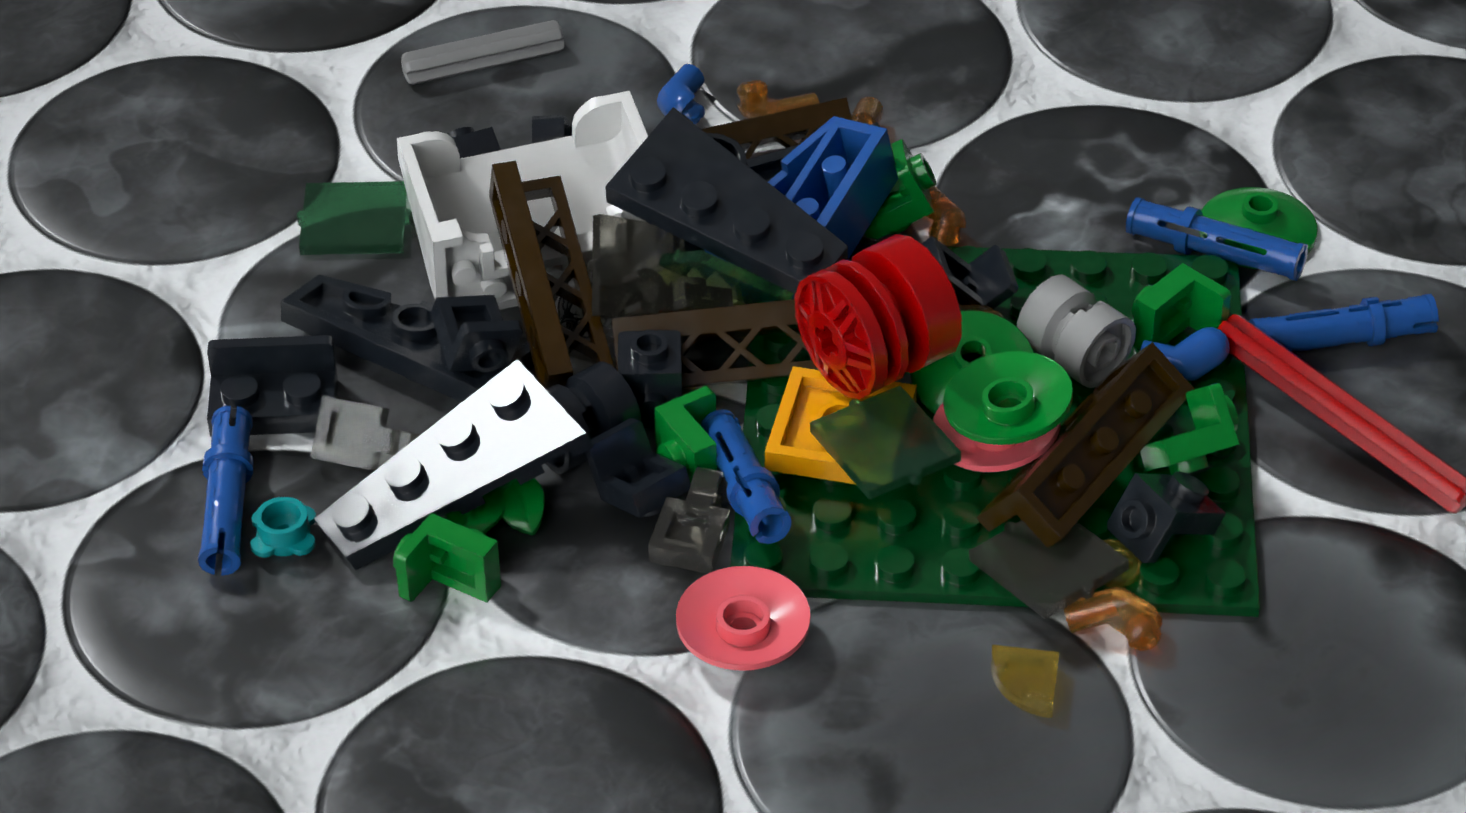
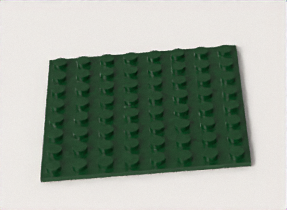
(920, 536)

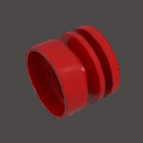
(878, 316)

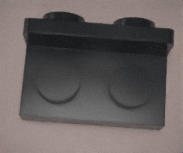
(273, 380)

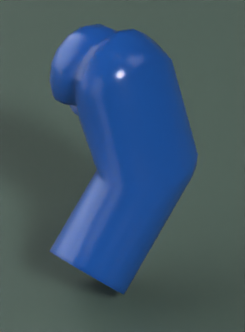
(680, 93)
(1196, 353)

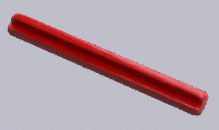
(1346, 414)

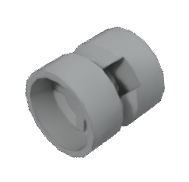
(1076, 330)

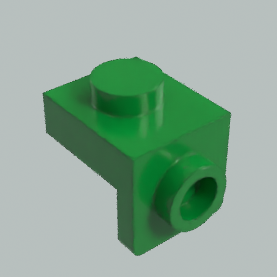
(909, 197)
(1177, 302)
(680, 430)
(1215, 430)
(450, 556)

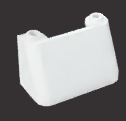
(454, 205)

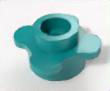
(283, 528)

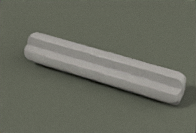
(482, 52)

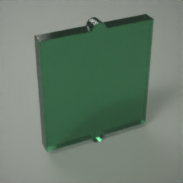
(353, 218)
(719, 273)
(885, 442)

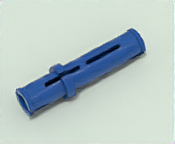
(1151, 221)
(1367, 322)
(227, 469)
(750, 486)

